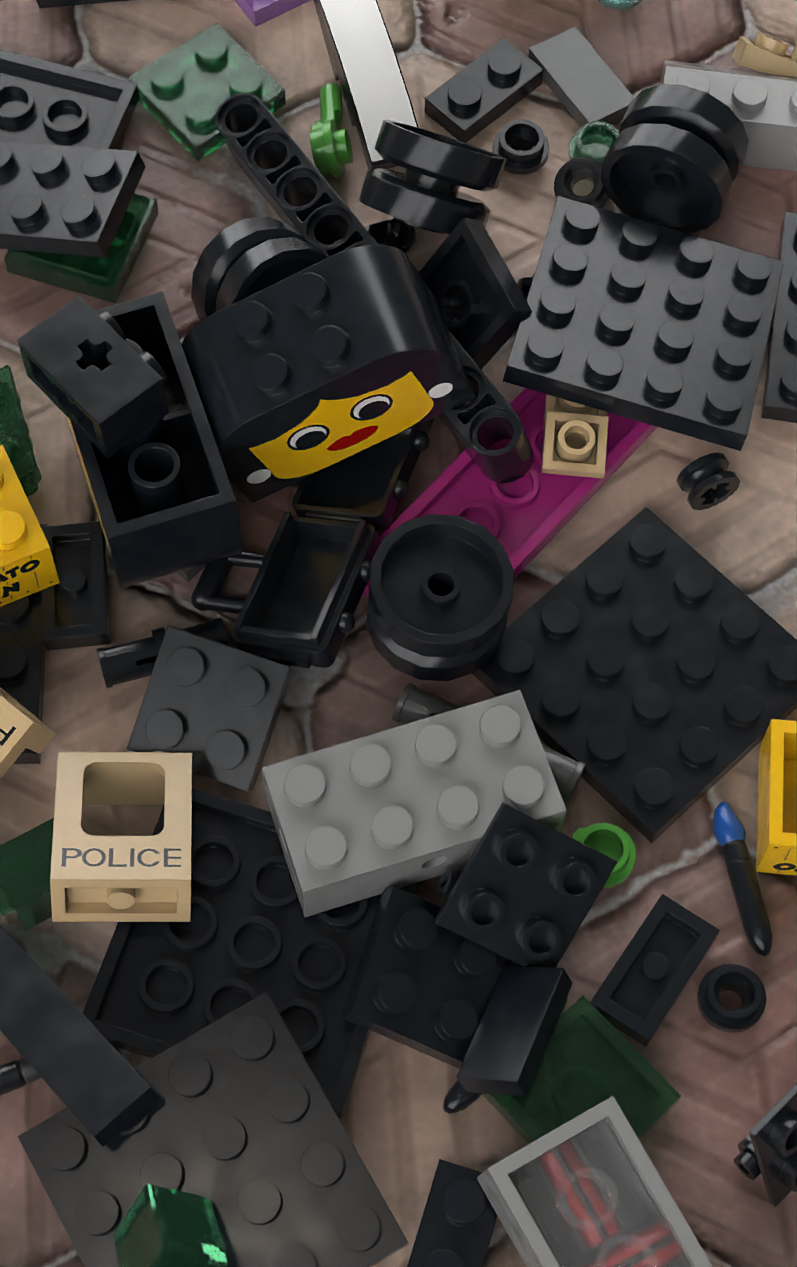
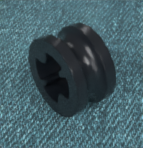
(708, 481)

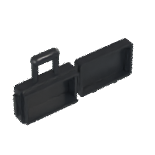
(319, 558)

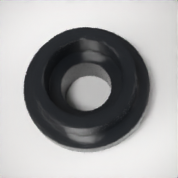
(524, 136)
(577, 170)
(736, 979)

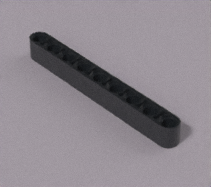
(320, 215)

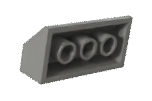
(758, 99)

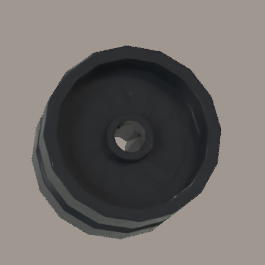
(674, 158)
(435, 170)
(247, 260)
(439, 597)

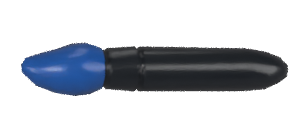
(748, 896)

